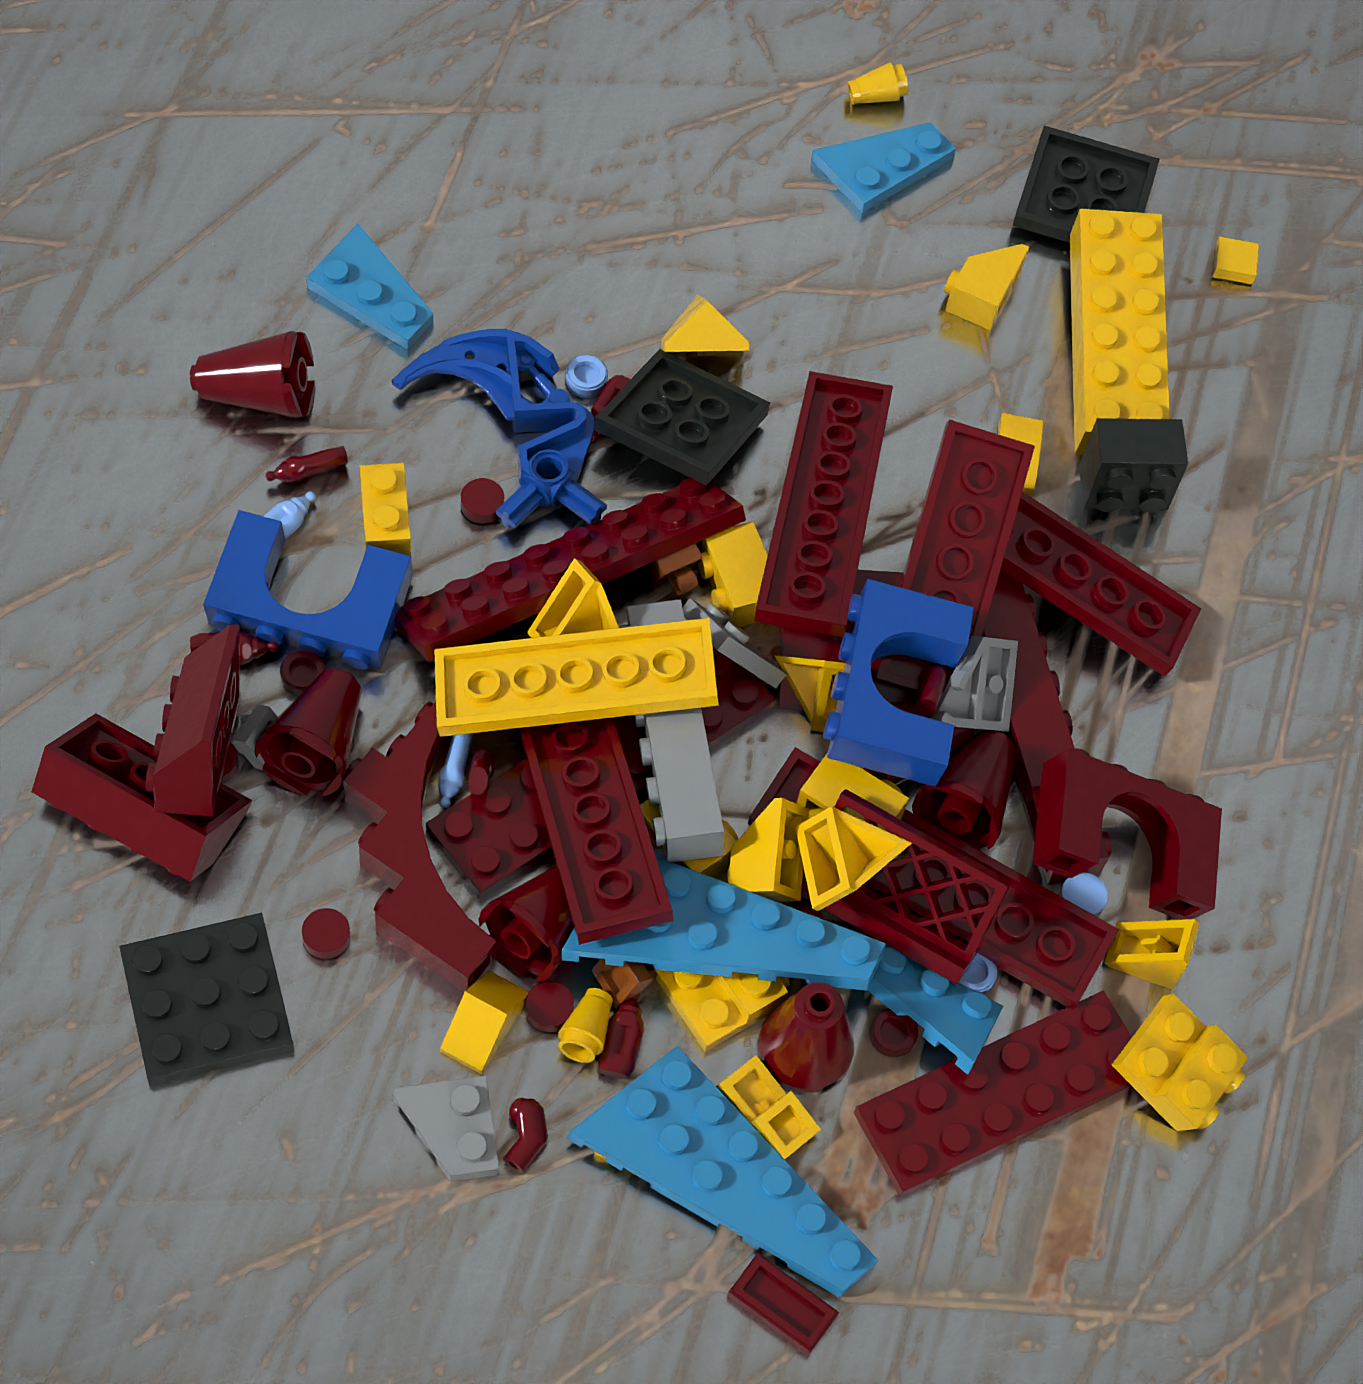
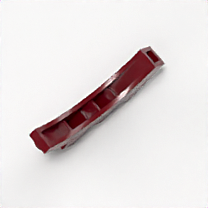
(420, 910)

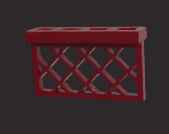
(894, 922)

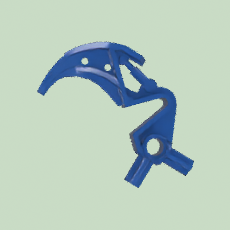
(551, 454)

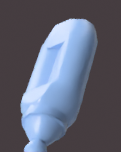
(291, 512)
(452, 773)

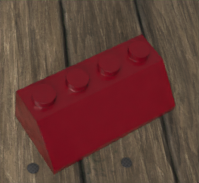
(197, 728)
(101, 779)

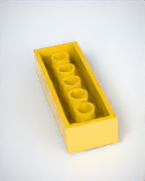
(1117, 319)

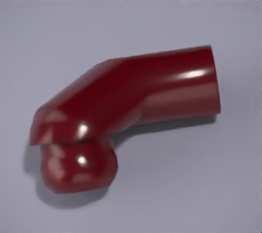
(532, 1131)

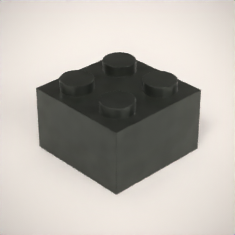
(1133, 464)

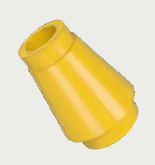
(879, 85)
(586, 1028)

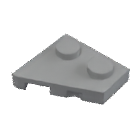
(734, 643)
(981, 686)
(454, 1123)

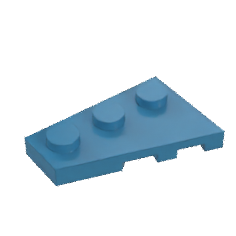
(884, 163)
(371, 289)
(946, 1010)

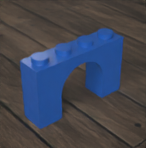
(353, 630)
(866, 726)

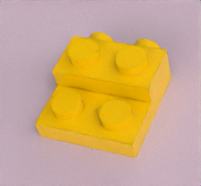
(721, 1005)
(1181, 1065)

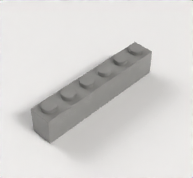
(680, 765)

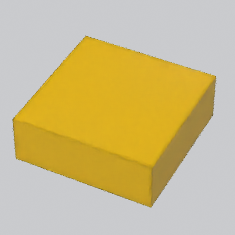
(1235, 260)

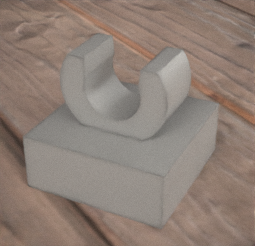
(250, 731)

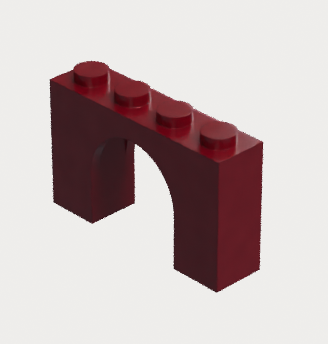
(1177, 825)

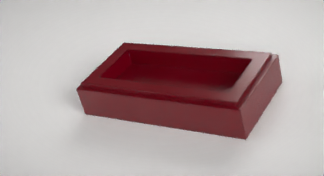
(783, 1304)

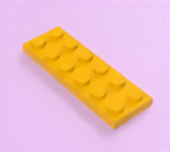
(575, 677)

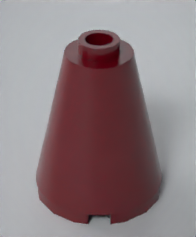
(259, 375)
(313, 735)
(972, 790)
(530, 925)
(808, 1039)

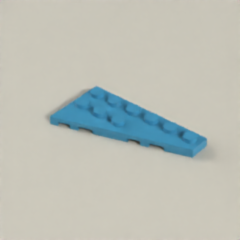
(734, 930)
(712, 1161)

